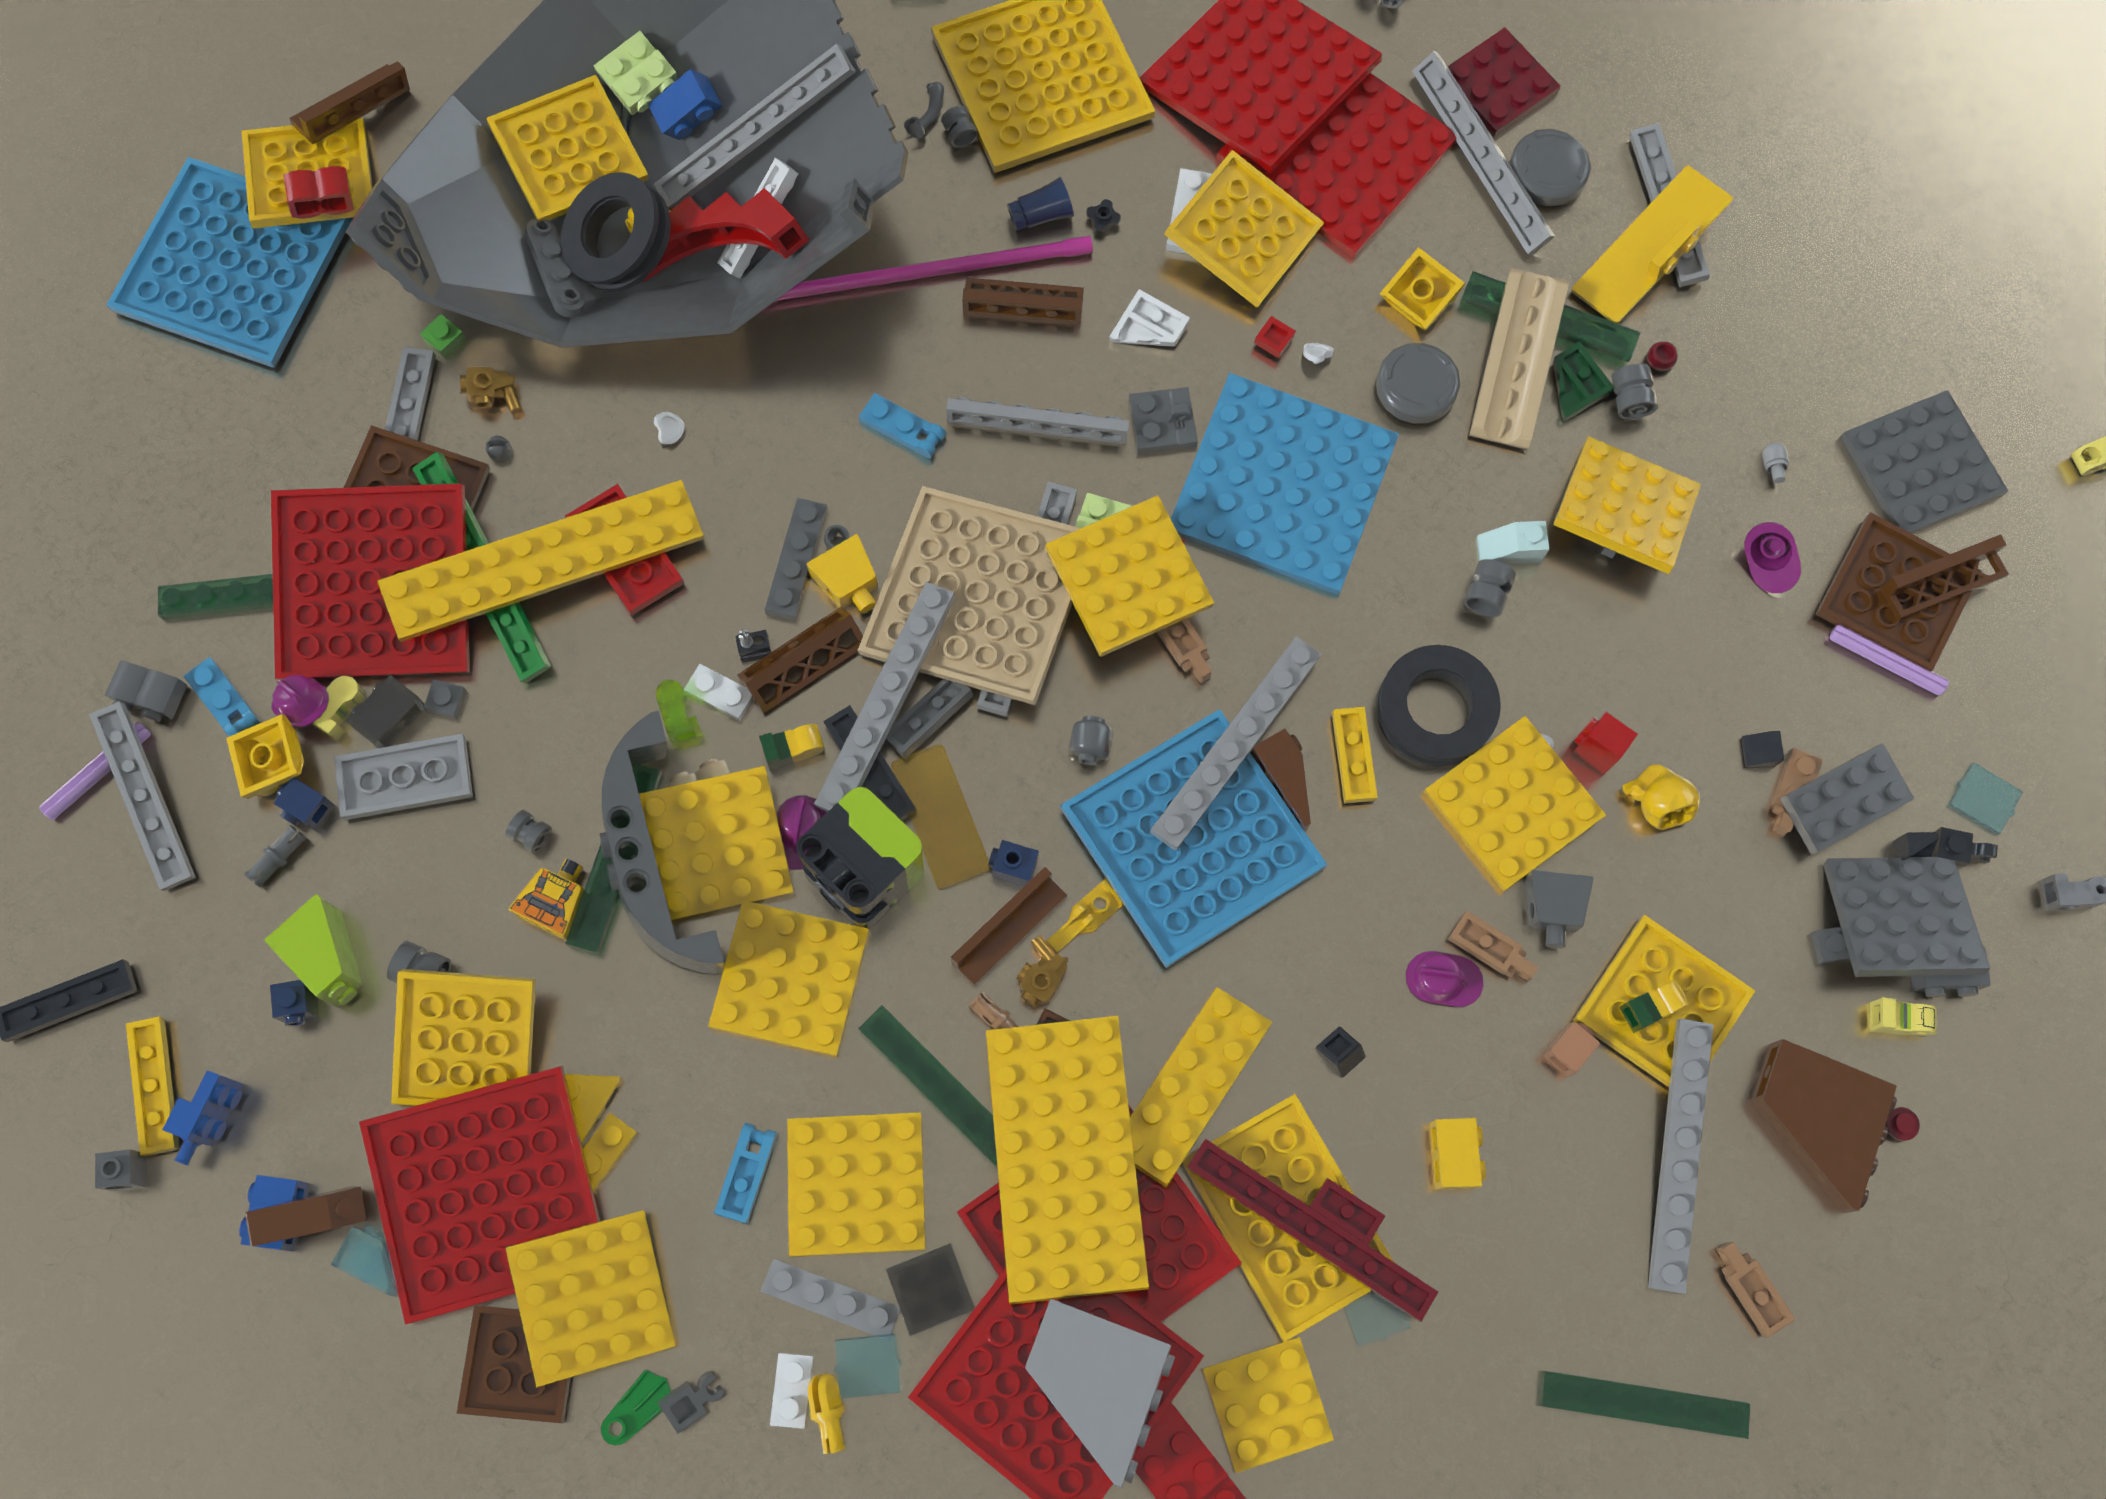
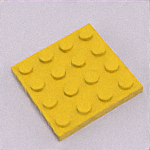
(564, 145)
(283, 149)
(1244, 228)
(1628, 505)
(1129, 575)
(1514, 803)
(717, 842)
(1645, 963)
(789, 978)
(459, 1033)
(855, 1184)
(590, 1297)

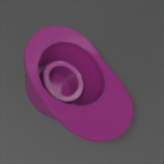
(1773, 557)
(299, 699)
(794, 820)
(1444, 979)

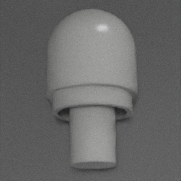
(1776, 461)

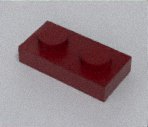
(1347, 1211)

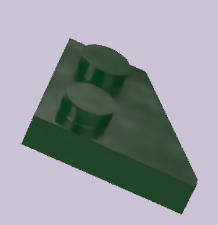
(1579, 381)

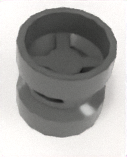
(958, 123)
(528, 831)

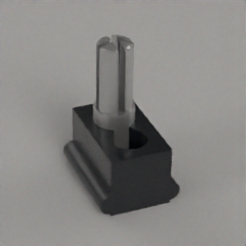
(747, 644)

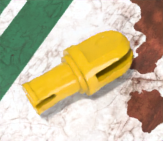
(826, 1410)

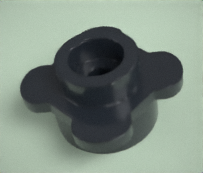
(1103, 223)

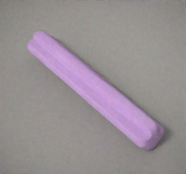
(1889, 659)
(83, 781)

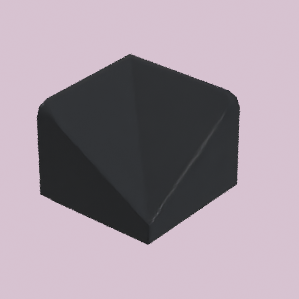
(1916, 844)

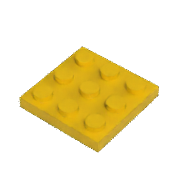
(1267, 1404)

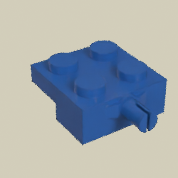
(205, 1116)

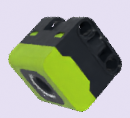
(861, 857)

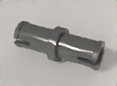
(275, 856)

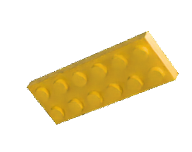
(1194, 1084)

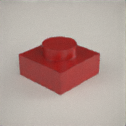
(1274, 337)

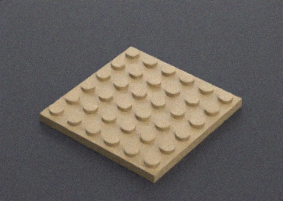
(1004, 587)

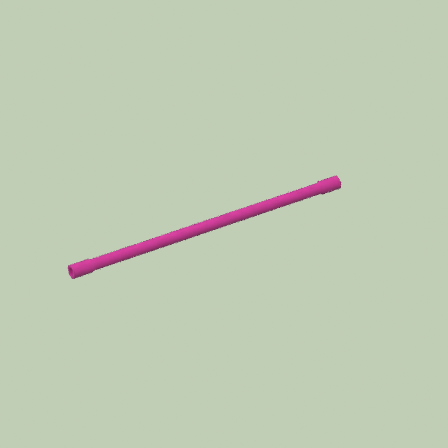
(1066, 248)

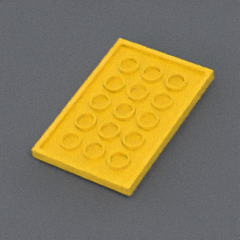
(1285, 1276)

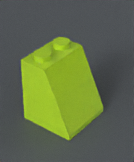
(318, 951)

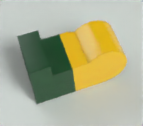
(791, 745)
(1654, 1005)

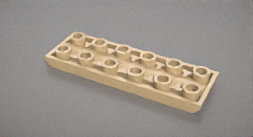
(1519, 358)

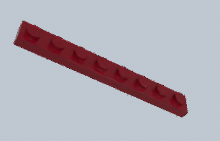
(1313, 1230)

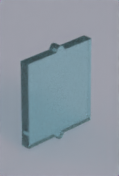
(1985, 798)
(1374, 1318)
(867, 1365)

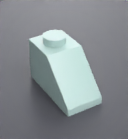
(1515, 543)

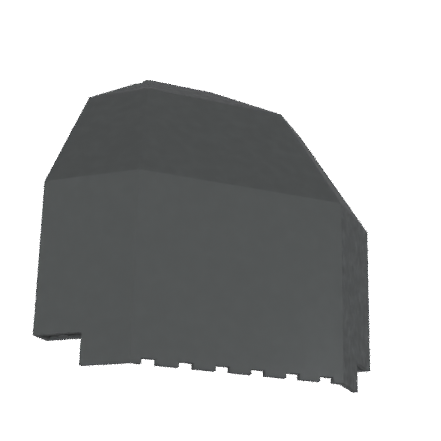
(456, 219)

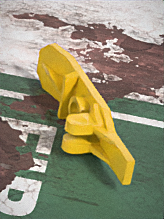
(1085, 916)

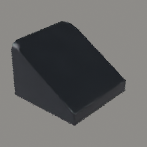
(1763, 749)
(1341, 1051)

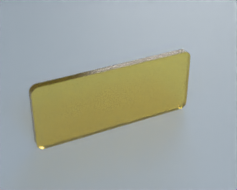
(942, 817)

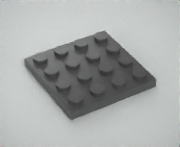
(1924, 463)
(1905, 917)

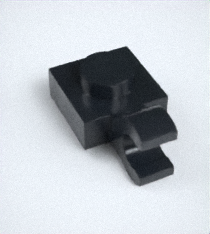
(1960, 847)

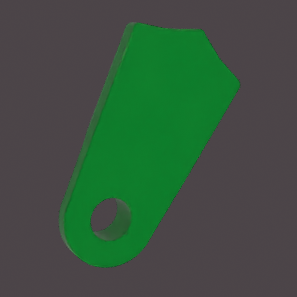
(636, 1407)

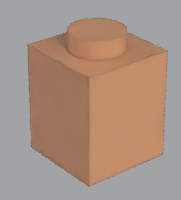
(1571, 1048)

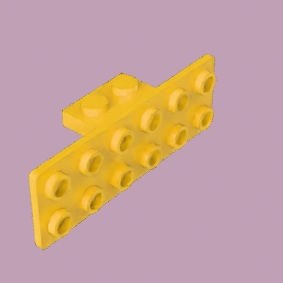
(1652, 244)

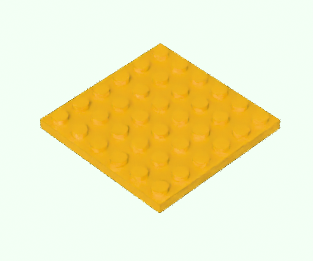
(1041, 76)

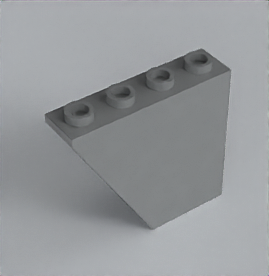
(1100, 1382)

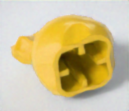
(1664, 797)

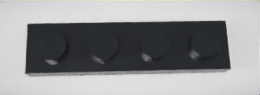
(880, 779)
(66, 1000)

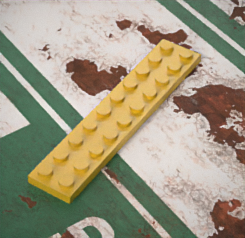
(540, 560)

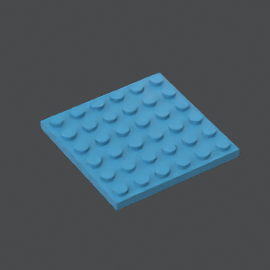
(216, 276)
(1283, 483)
(1226, 868)

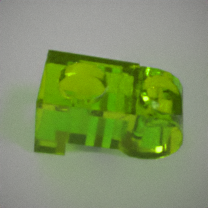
(672, 705)

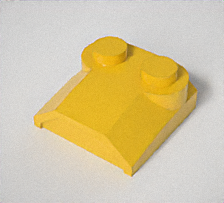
(1422, 289)
(265, 756)

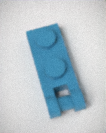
(901, 425)
(221, 697)
(745, 1174)

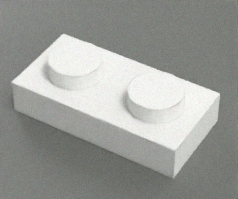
(719, 692)
(791, 1391)

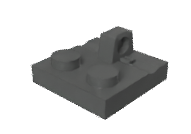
(1163, 420)

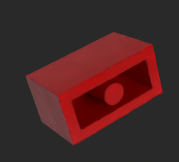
(1603, 742)

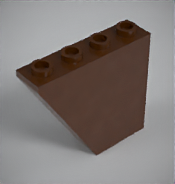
(1826, 1118)

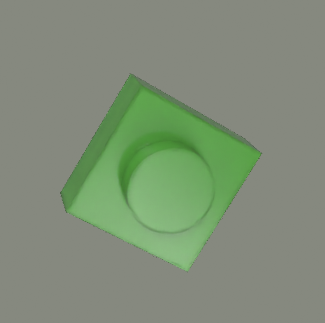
(442, 335)

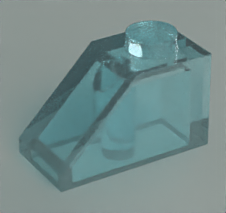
(367, 1259)

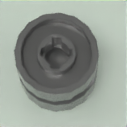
(1634, 391)
(1489, 591)
(415, 958)

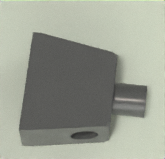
(1557, 903)

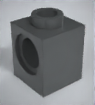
(120, 1170)

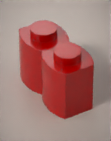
(318, 192)

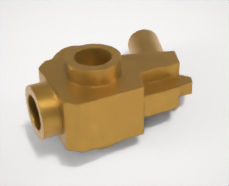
(484, 384)
(1042, 979)

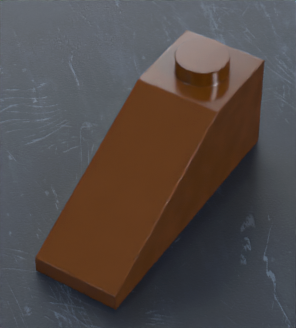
(1284, 766)
(306, 1215)

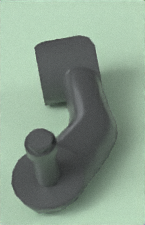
(916, 126)

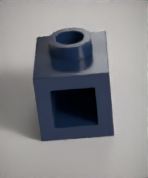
(302, 804)
(1013, 863)
(293, 1003)

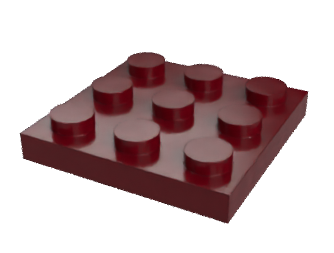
(1503, 81)

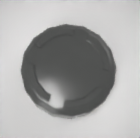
(1551, 166)
(1418, 383)

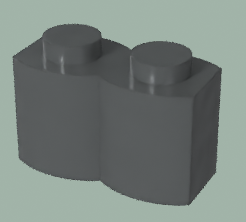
(146, 690)

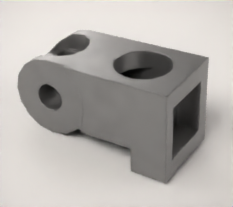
(2065, 895)

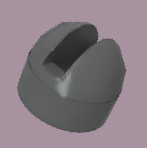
(498, 453)
(832, 532)

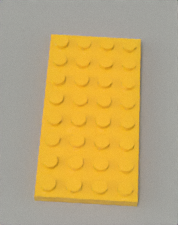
(1065, 1161)

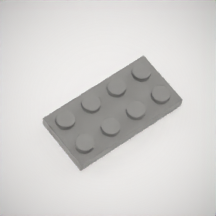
(403, 776)

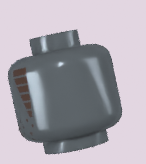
(1091, 740)

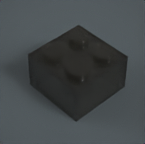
(930, 1289)

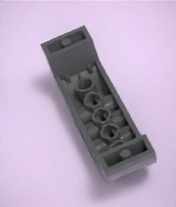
(622, 804)

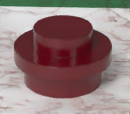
(1662, 356)
(1902, 1124)

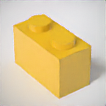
(1456, 1154)

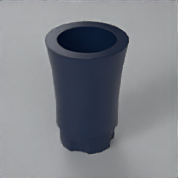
(1041, 206)

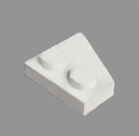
(1149, 323)

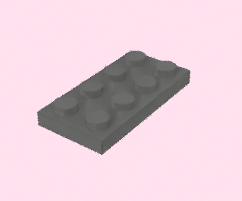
(1847, 798)

